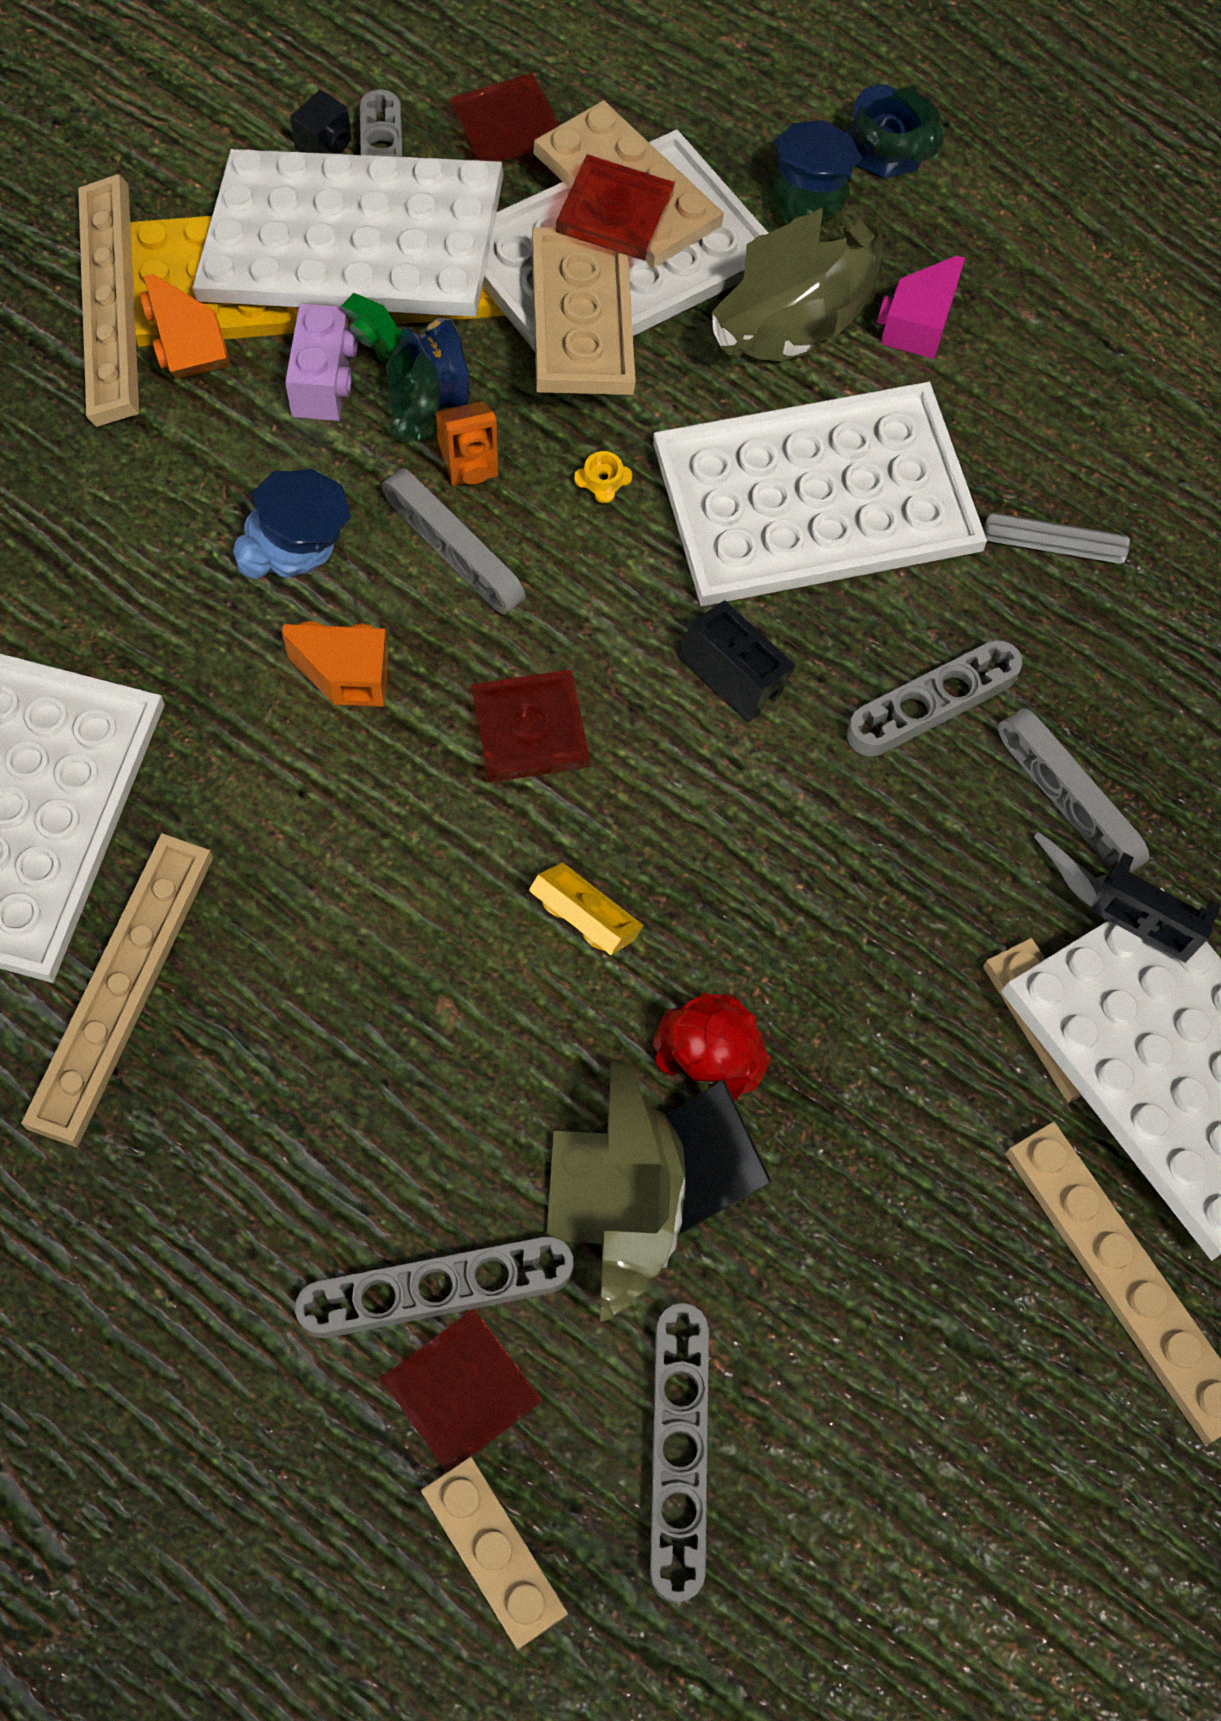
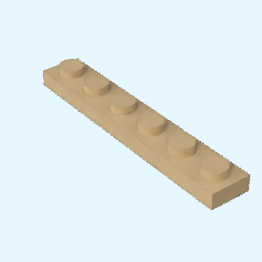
(108, 301)
(117, 991)
(1124, 1276)

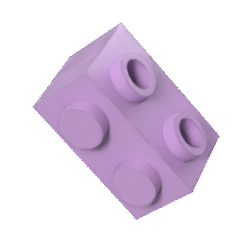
(319, 362)

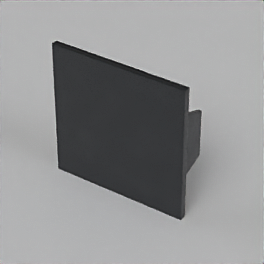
(718, 1155)

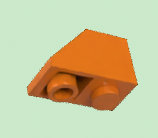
(188, 330)
(468, 443)
(341, 661)

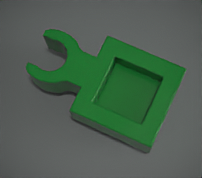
(372, 325)

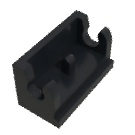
(735, 660)
(1153, 912)

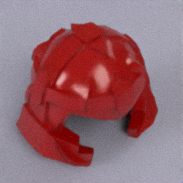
(713, 1042)

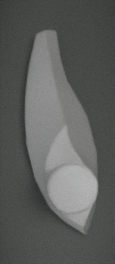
(1076, 877)

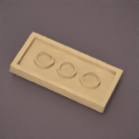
(610, 137)
(581, 316)

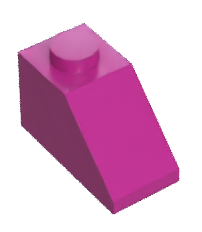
(920, 308)

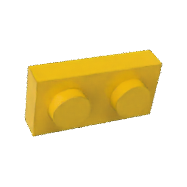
(586, 908)

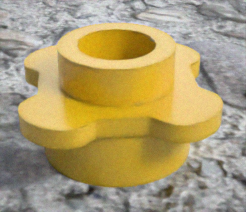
(603, 464)

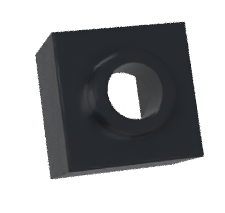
(321, 125)

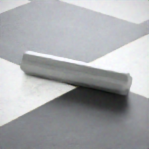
(1056, 537)

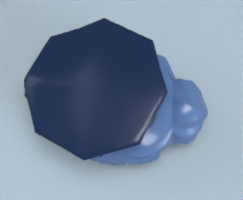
(292, 524)

